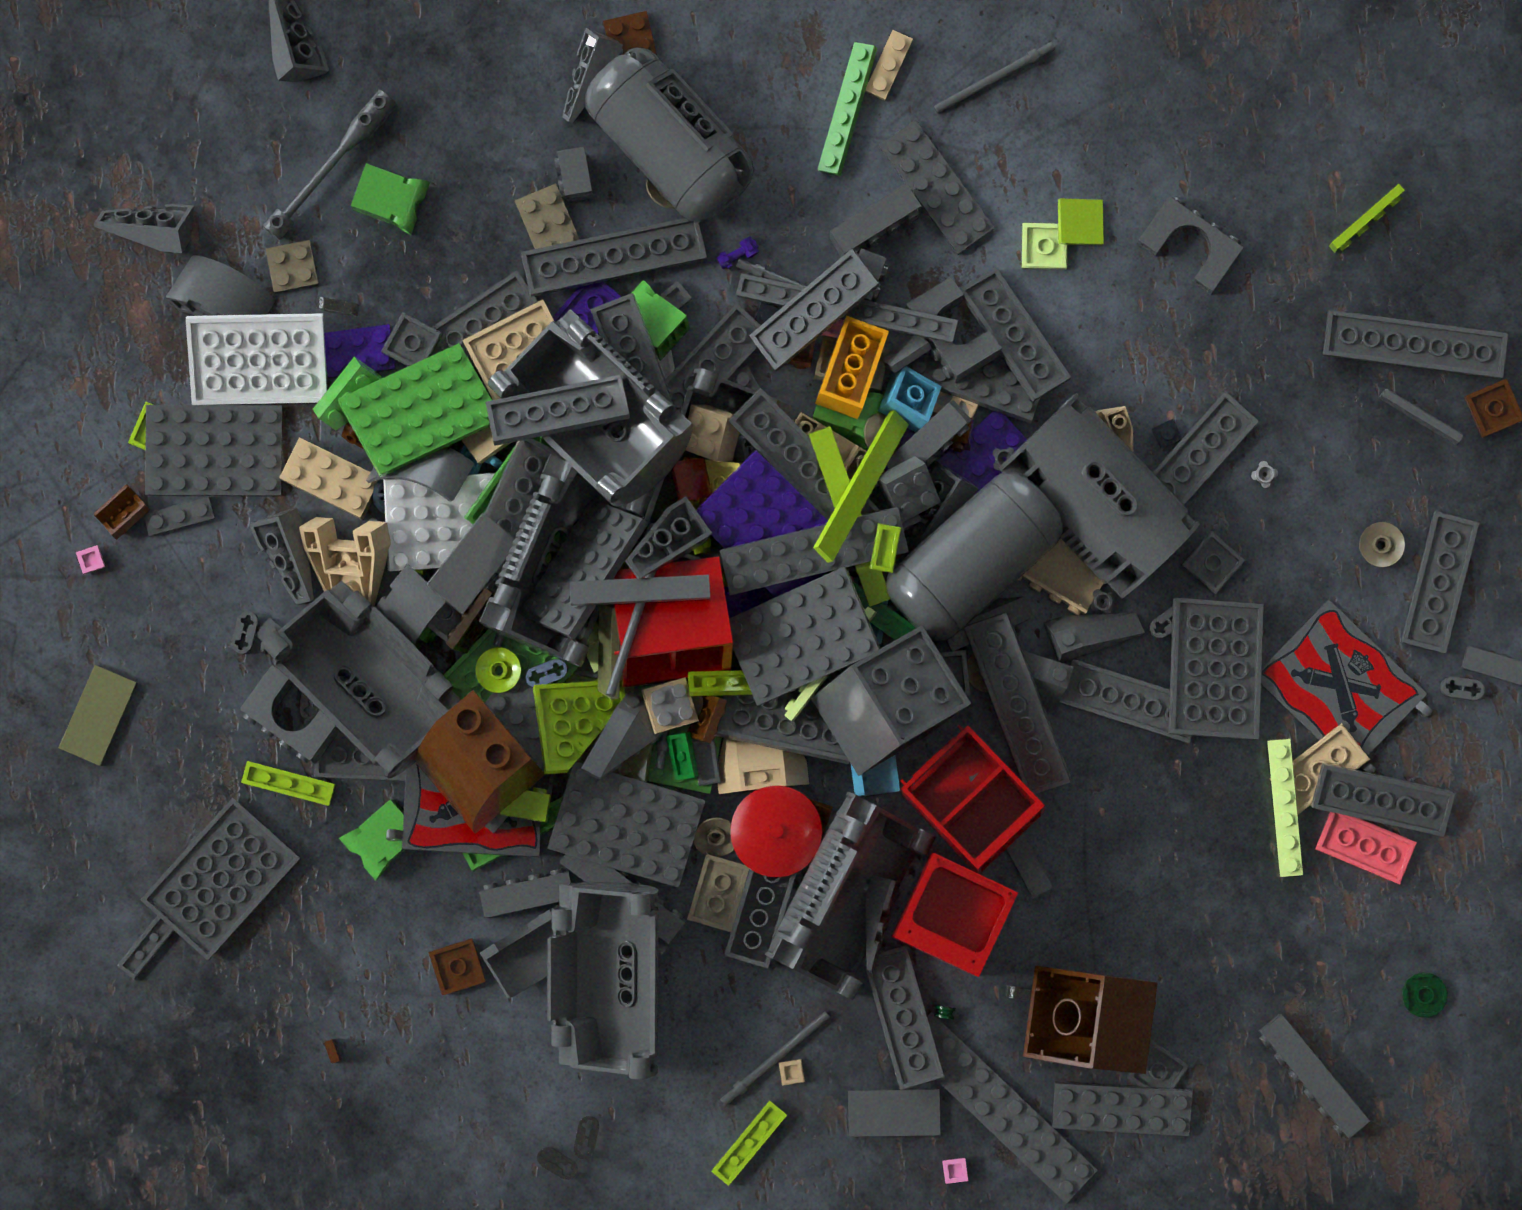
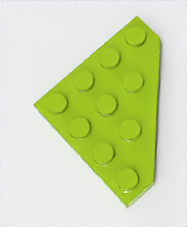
(570, 720)

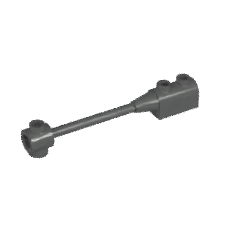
(362, 127)

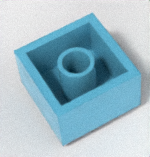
(910, 397)

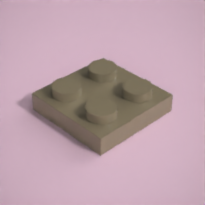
(292, 266)

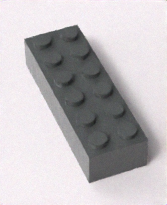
(758, 917)

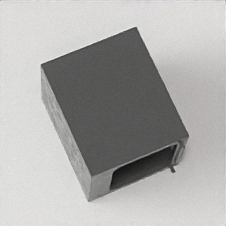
(890, 700)

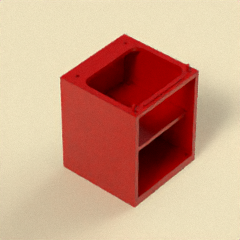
(677, 634)
(975, 816)
(954, 914)

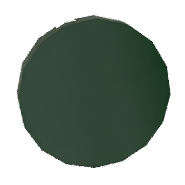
(1424, 995)

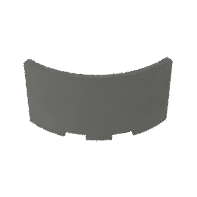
(217, 289)
(439, 471)
(410, 604)
(521, 956)

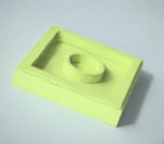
(1042, 247)

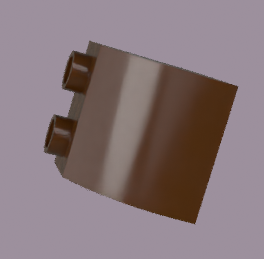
(476, 762)
(1090, 1020)

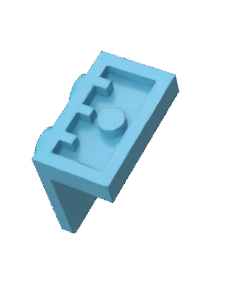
(877, 780)

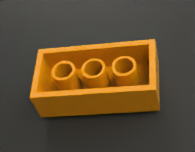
(852, 367)

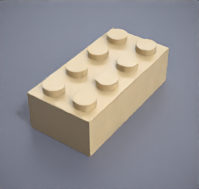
(329, 478)

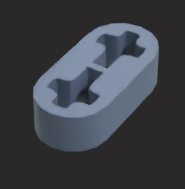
(549, 678)

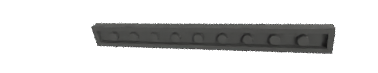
(874, 313)

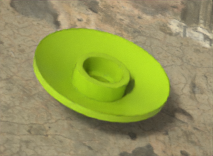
(490, 661)

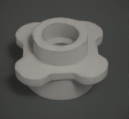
(1258, 474)

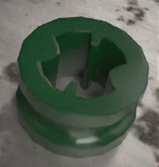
(944, 1012)

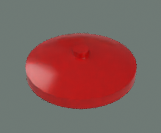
(776, 831)

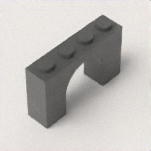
(1176, 216)
(957, 360)
(263, 708)

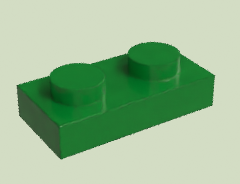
(682, 756)

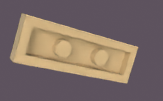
(888, 65)

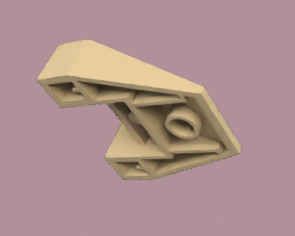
(354, 562)

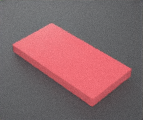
(1366, 846)

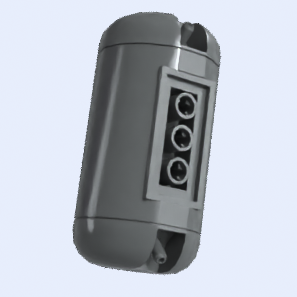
(669, 134)
(975, 556)

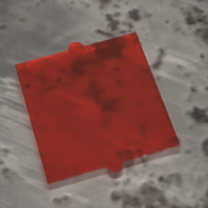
(691, 479)

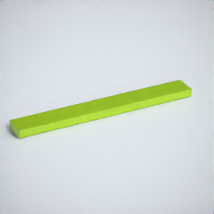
(837, 482)
(861, 486)

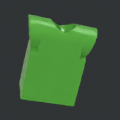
(389, 197)
(663, 320)
(848, 426)
(371, 842)

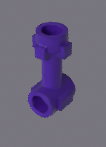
(747, 248)

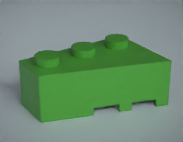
(351, 379)

